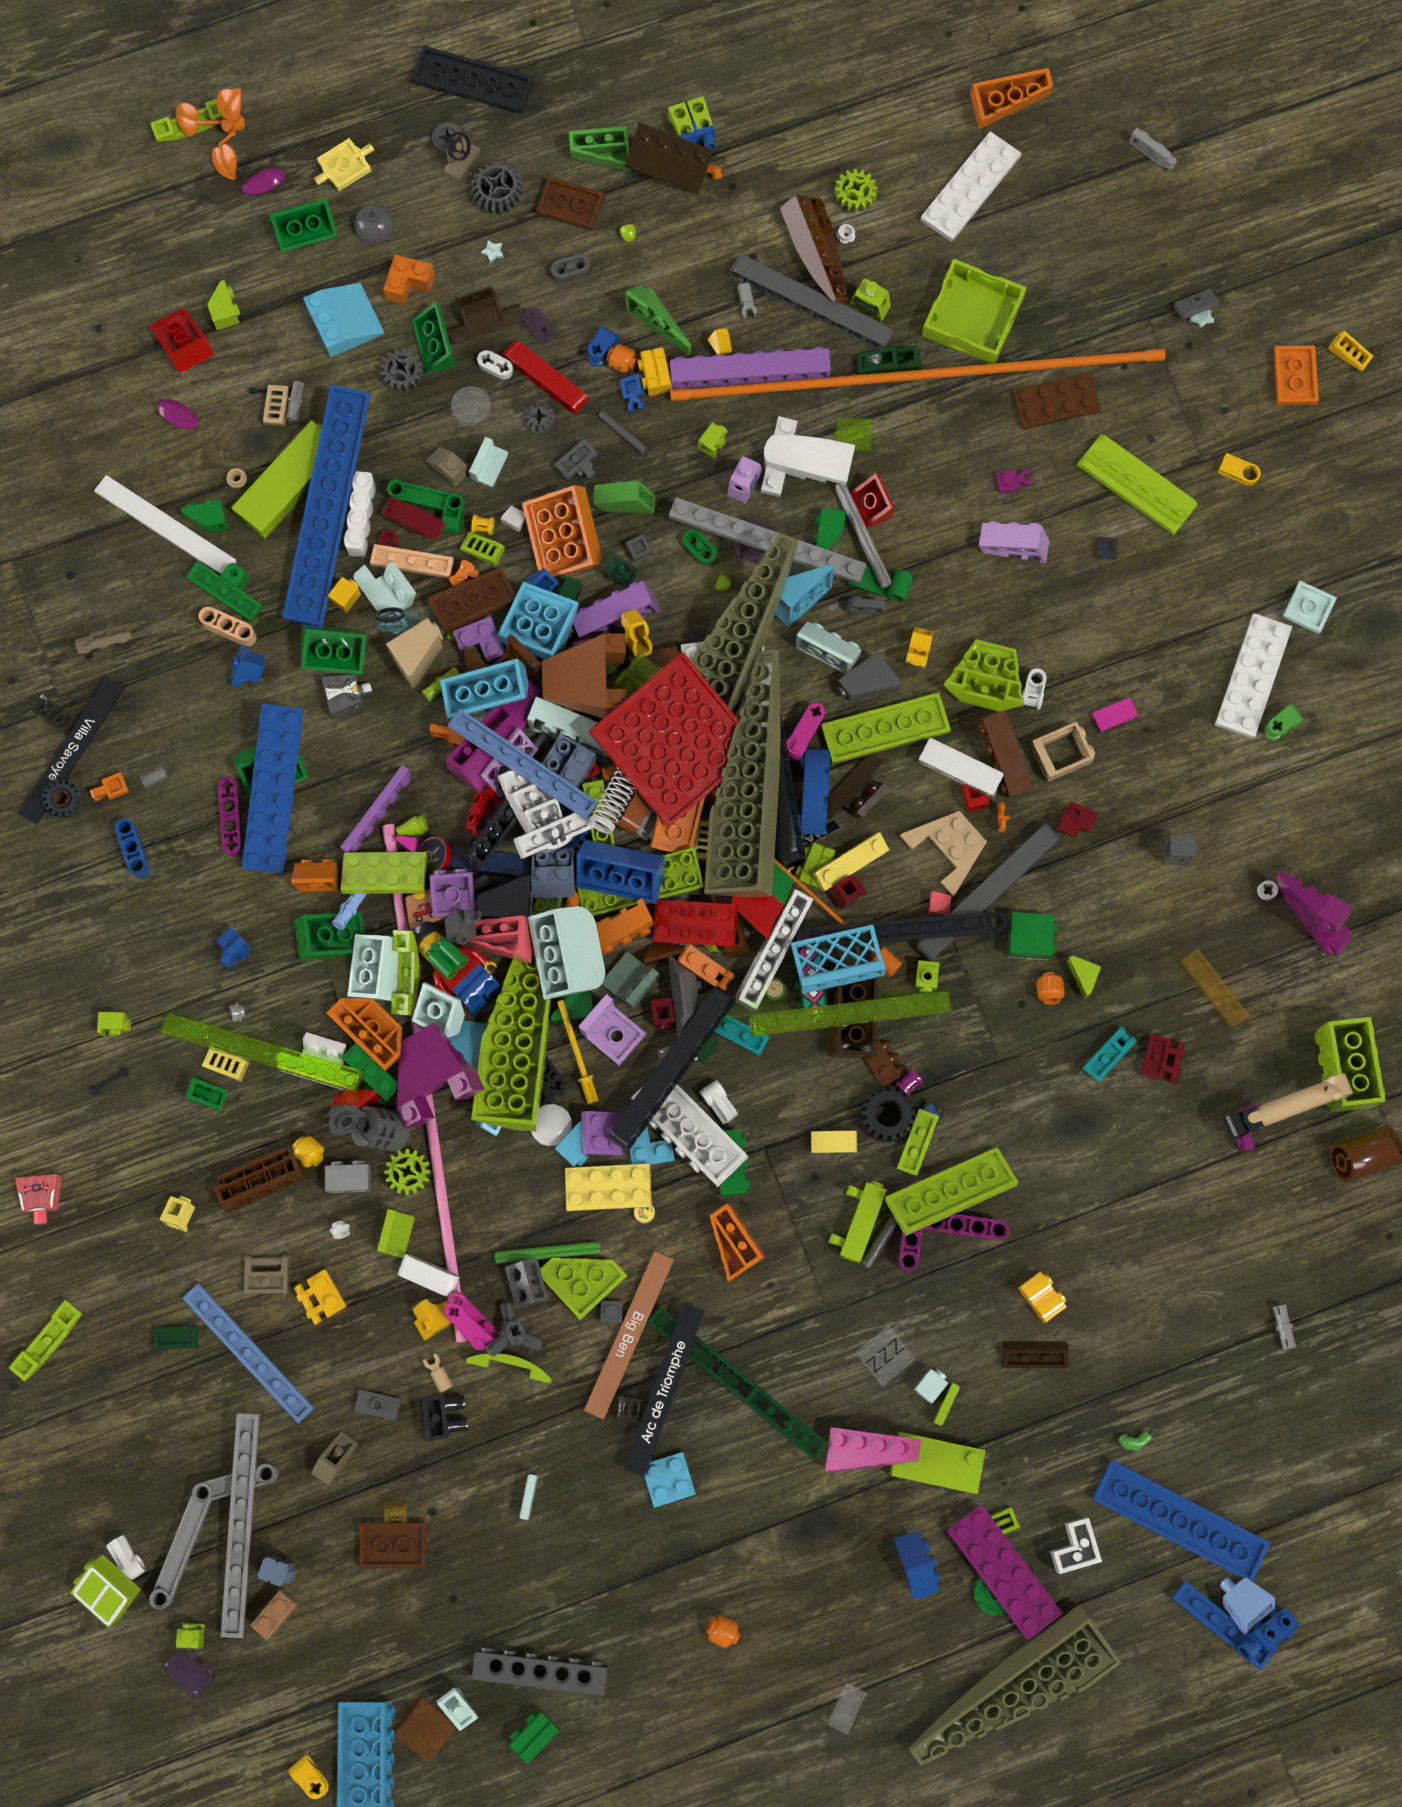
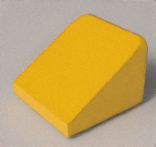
(720, 341)

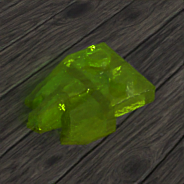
(637, 674)

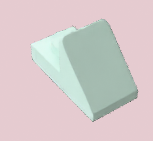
(457, 1708)

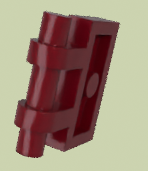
(1156, 1058)

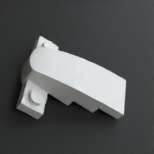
(803, 458)
(539, 817)

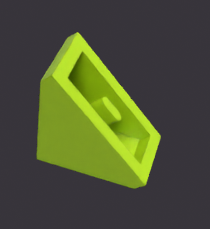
(1084, 974)

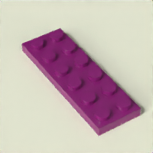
(1004, 1572)

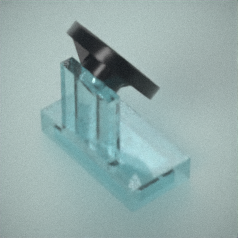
(396, 619)

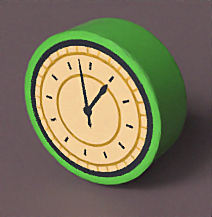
(775, 990)

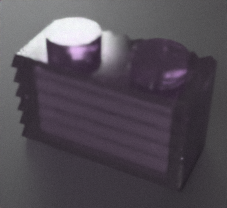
(189, 1672)

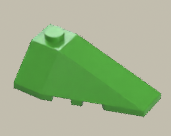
(648, 309)

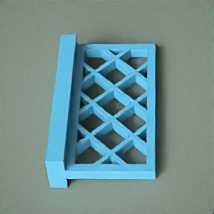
(846, 974)

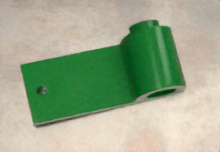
(897, 591)

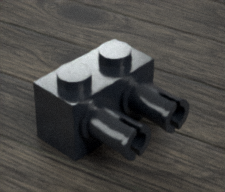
(434, 1418)

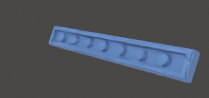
(522, 764)
(248, 1353)

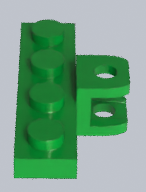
(227, 588)

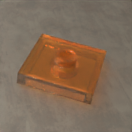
(425, 1730)

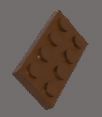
(1056, 401)
(472, 600)

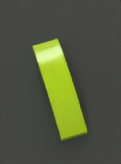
(169, 130)
(408, 972)
(46, 1342)
(485, 1359)

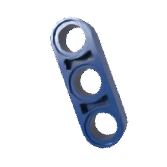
(126, 841)

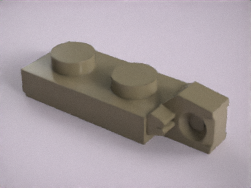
(103, 638)

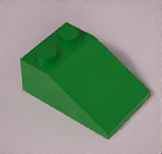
(321, 940)

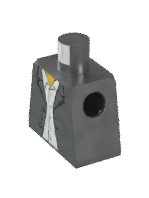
(344, 694)

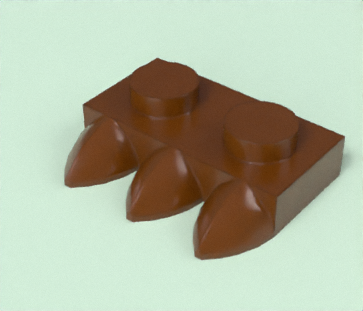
(883, 1064)

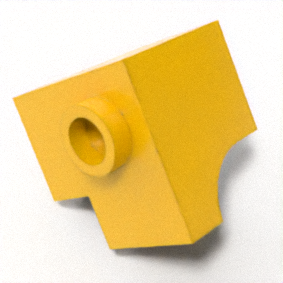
(430, 1318)

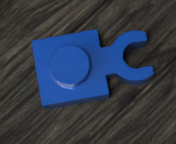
(632, 390)

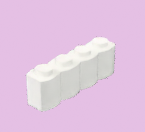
(359, 515)

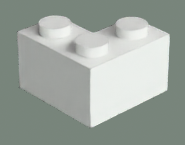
(1082, 1550)

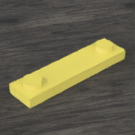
(850, 861)

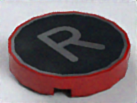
(438, 854)

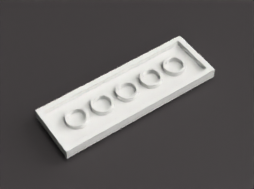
(970, 186)
(1253, 676)

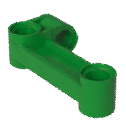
(432, 500)

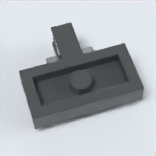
(578, 462)

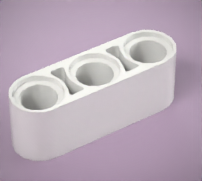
(428, 1275)

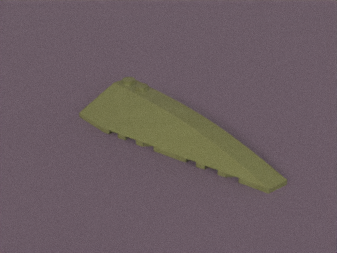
(742, 629)
(1047, 1668)

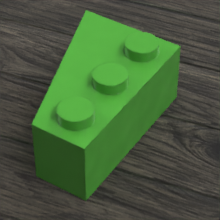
(601, 146)

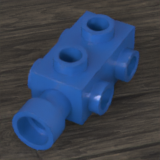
(1278, 1625)

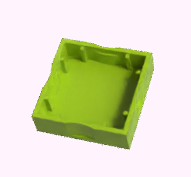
(974, 312)

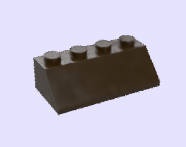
(668, 158)
(854, 1039)

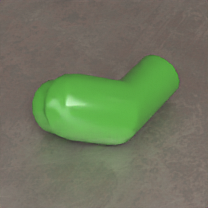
(1134, 1444)

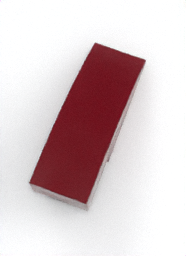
(412, 519)

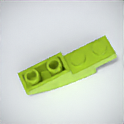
(595, 790)

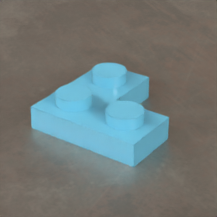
(651, 1153)

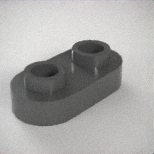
(569, 266)
(867, 606)

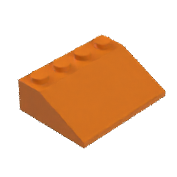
(563, 532)

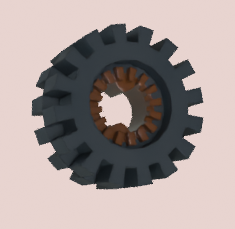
(50, 794)

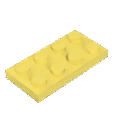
(608, 1187)

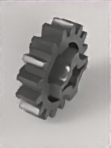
(399, 378)

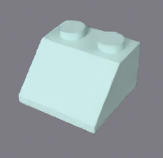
(439, 1008)

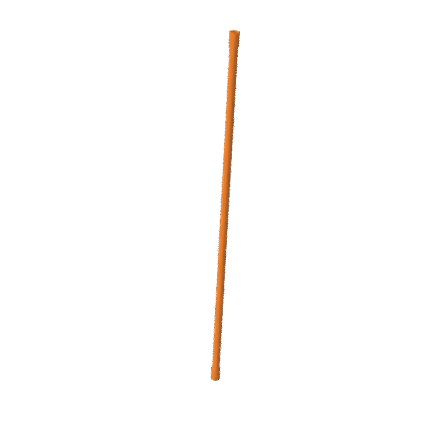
(1148, 356)

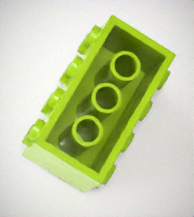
(1351, 1049)

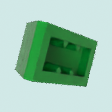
(206, 1094)

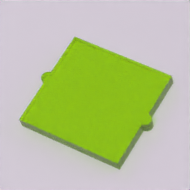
(855, 432)

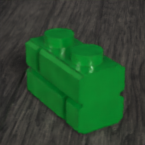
(534, 1736)

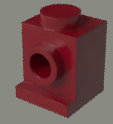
(660, 1006)

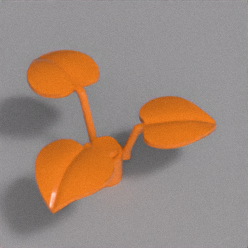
(229, 105)

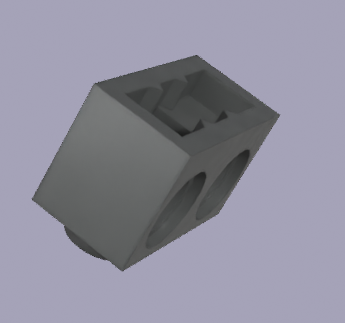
(526, 1283)

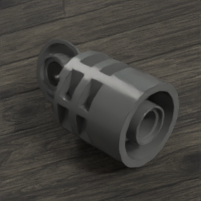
(369, 1126)

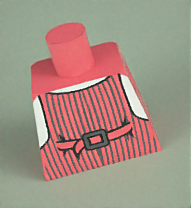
(39, 1195)

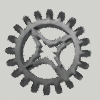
(500, 195)

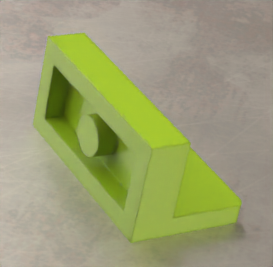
(395, 1233)

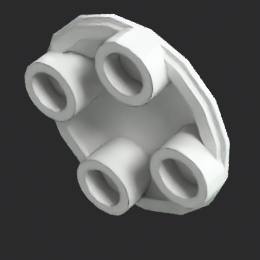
(553, 1125)

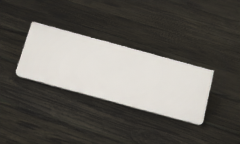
(961, 768)

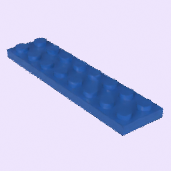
(272, 788)
(1181, 1521)

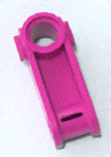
(804, 730)
(470, 1321)

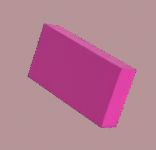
(1114, 714)

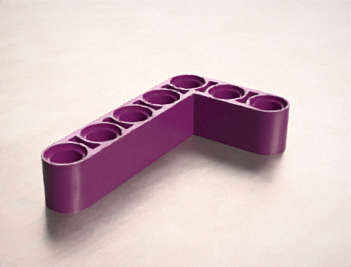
(945, 1228)

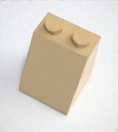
(416, 650)

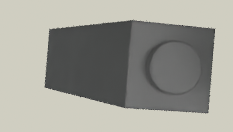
(868, 680)

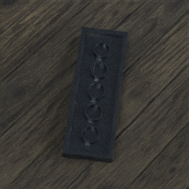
(472, 79)

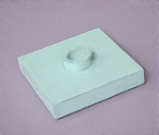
(1309, 607)

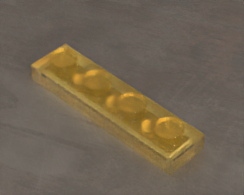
(1214, 988)

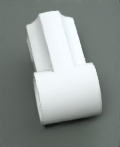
(716, 1098)
(125, 1558)

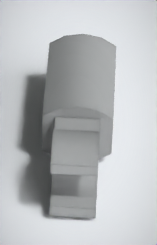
(746, 299)

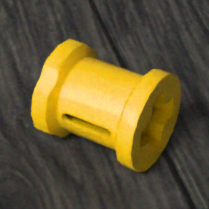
(482, 524)

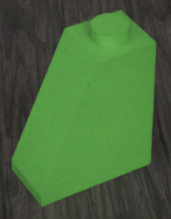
(624, 498)

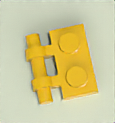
(326, 1294)

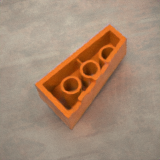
(1008, 94)

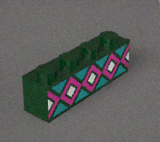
(815, 998)

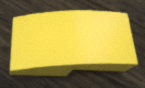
(833, 1141)

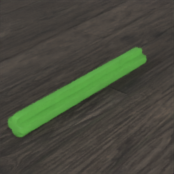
(548, 1252)

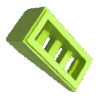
(492, 560)

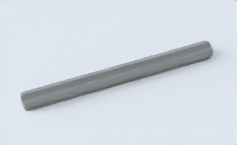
(863, 535)

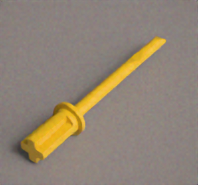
(586, 1080)

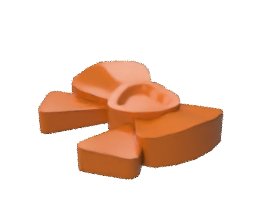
(466, 569)
(1001, 818)

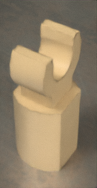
(438, 1374)

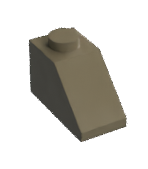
(448, 466)
(334, 1458)

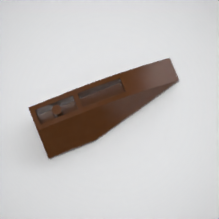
(816, 243)

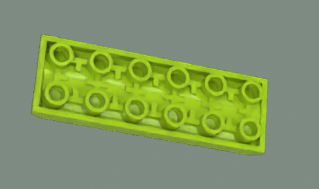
(1137, 484)
(680, 877)

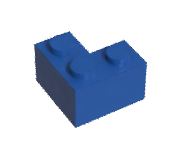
(918, 1564)

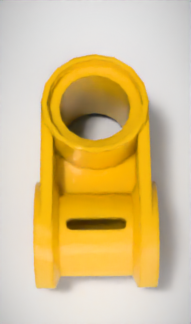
(306, 1775)

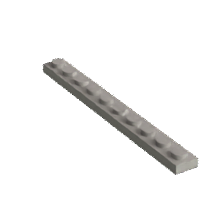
(762, 539)
(240, 1525)

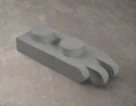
(1152, 149)

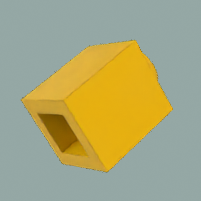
(344, 594)

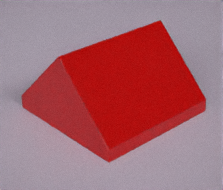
(873, 501)

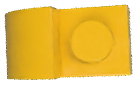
(919, 646)

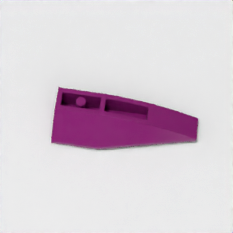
(469, 760)

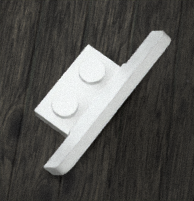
(323, 1049)

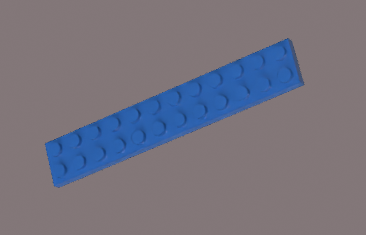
(326, 506)

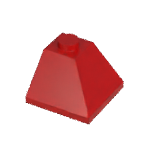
(358, 1099)

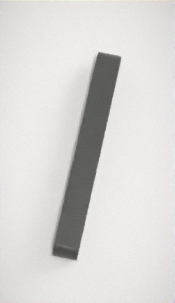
(811, 303)
(996, 884)

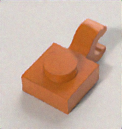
(112, 786)

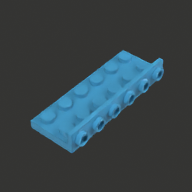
(365, 1754)

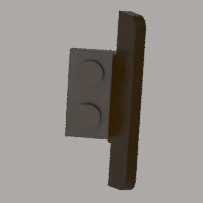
(482, 315)
(859, 790)

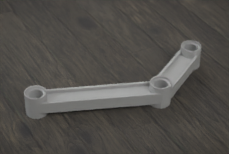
(189, 1531)

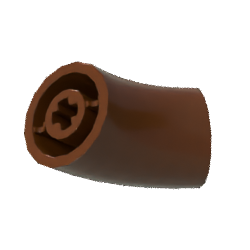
(1366, 1154)

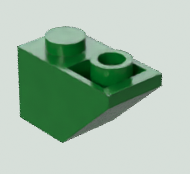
(207, 516)

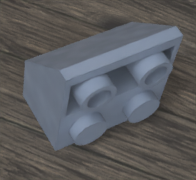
(570, 761)
(553, 874)

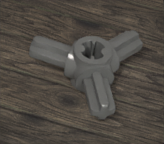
(512, 1333)

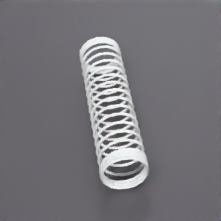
(606, 821)

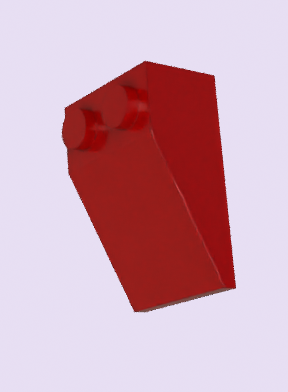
(182, 340)

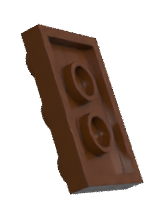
(570, 203)
(393, 1545)

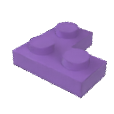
(482, 633)

